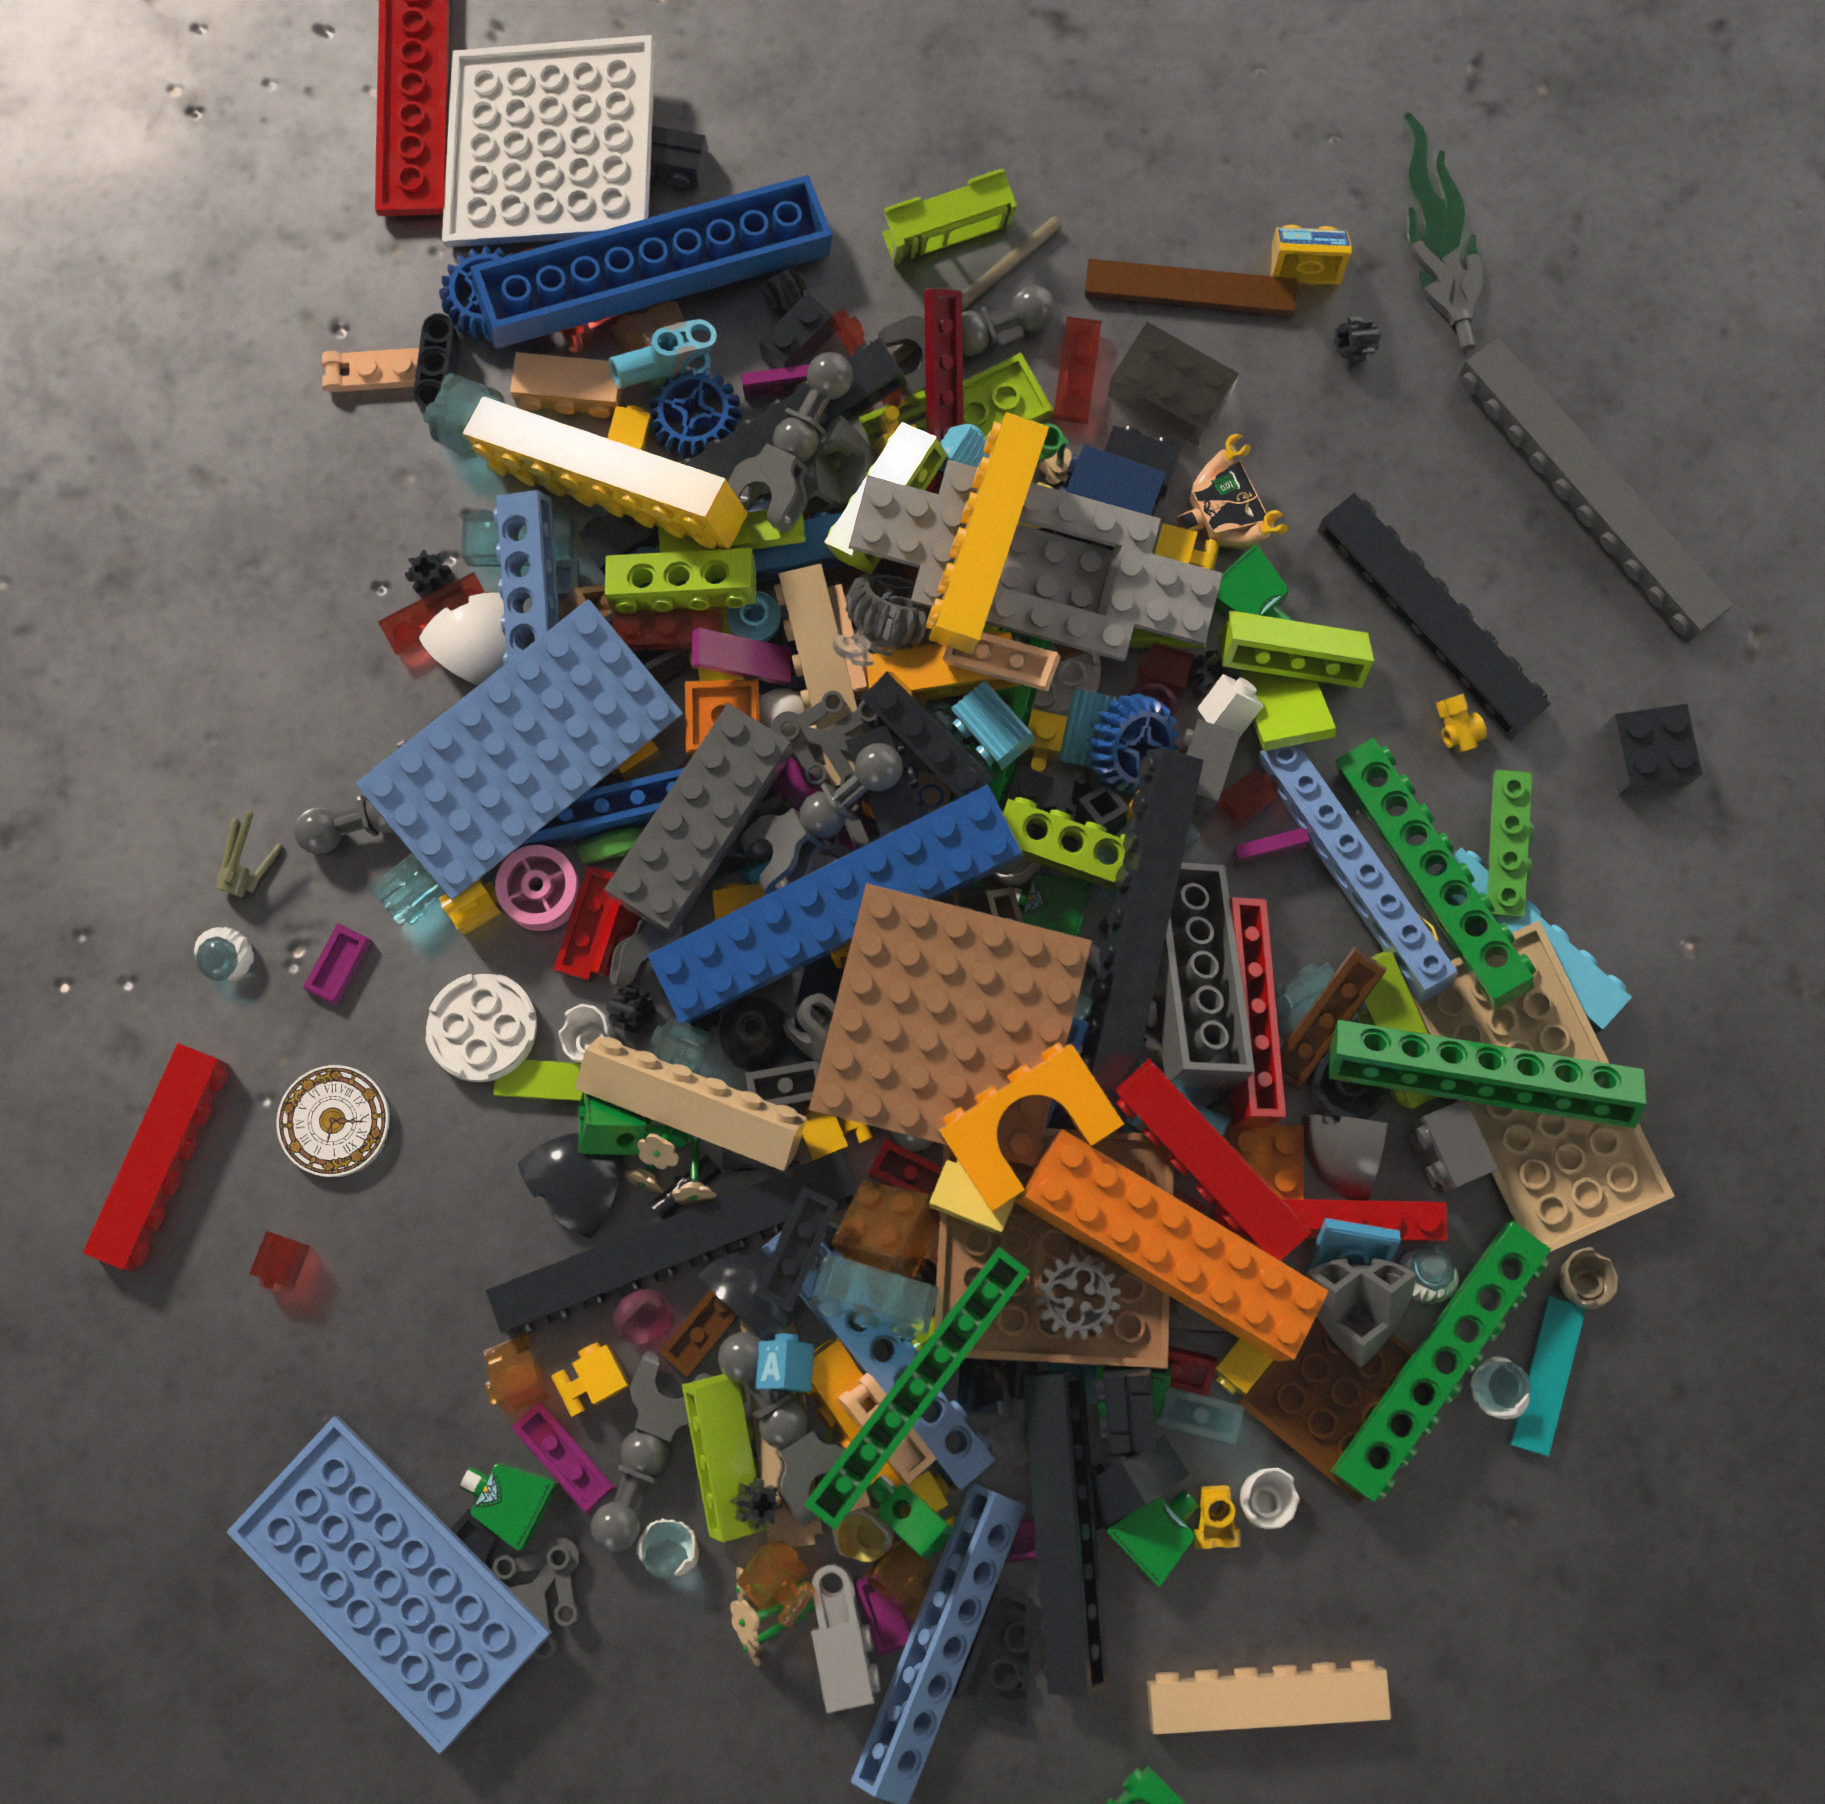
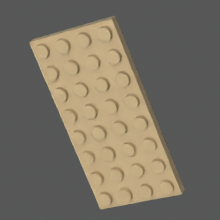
(1552, 1170)

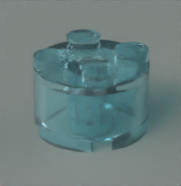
(454, 409)

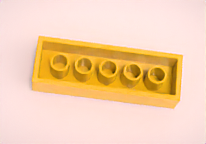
(989, 530)

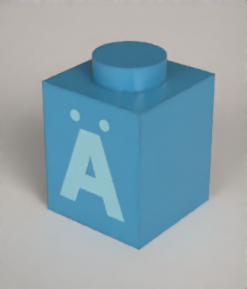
(785, 1365)

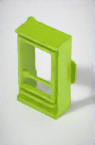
(949, 217)

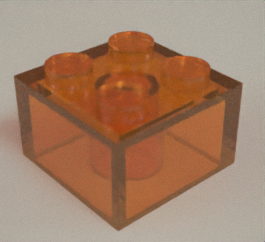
(887, 1228)

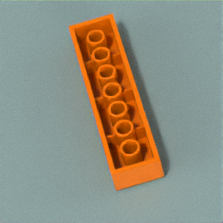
(1172, 1246)

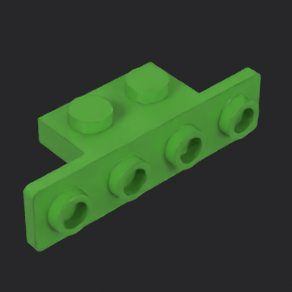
(1509, 842)

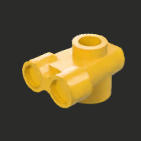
(1461, 729)
(1217, 1526)

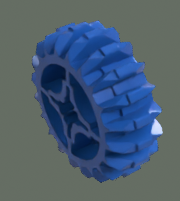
(459, 278)
(669, 404)
(1132, 722)

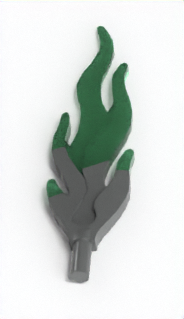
(1438, 250)

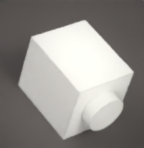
(1231, 704)

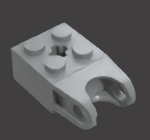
(842, 1644)

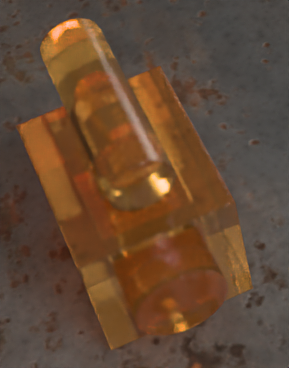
(517, 1378)
(899, 1577)
(773, 1579)

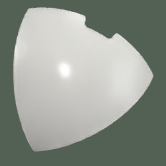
(468, 638)

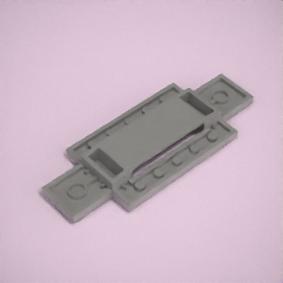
(1048, 582)

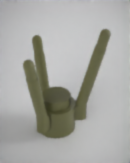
(233, 877)

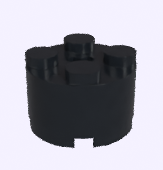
(1335, 1102)

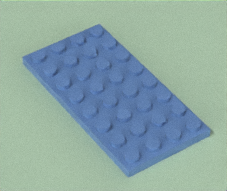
(519, 749)
(389, 1584)

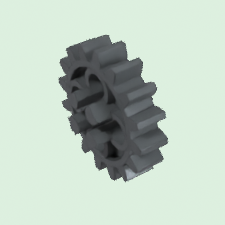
(1066, 1277)

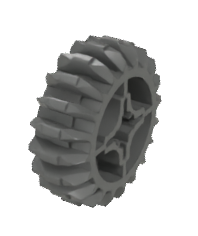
(884, 609)

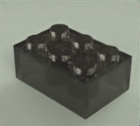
(1172, 384)

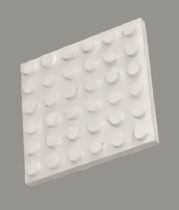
(548, 140)

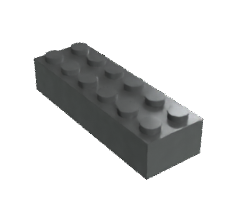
(699, 820)
(1201, 986)

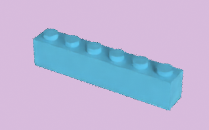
(1598, 994)

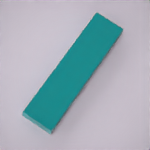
(1548, 1375)

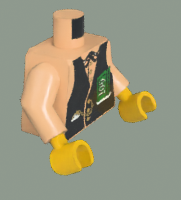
(1227, 503)

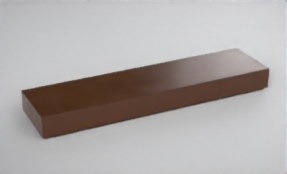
(1336, 1002)

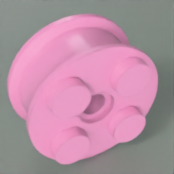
(526, 869)

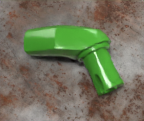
(608, 845)

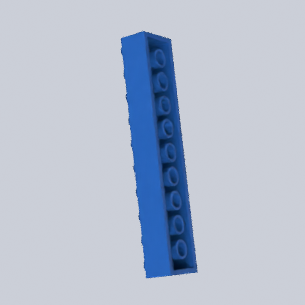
(651, 261)
(822, 908)

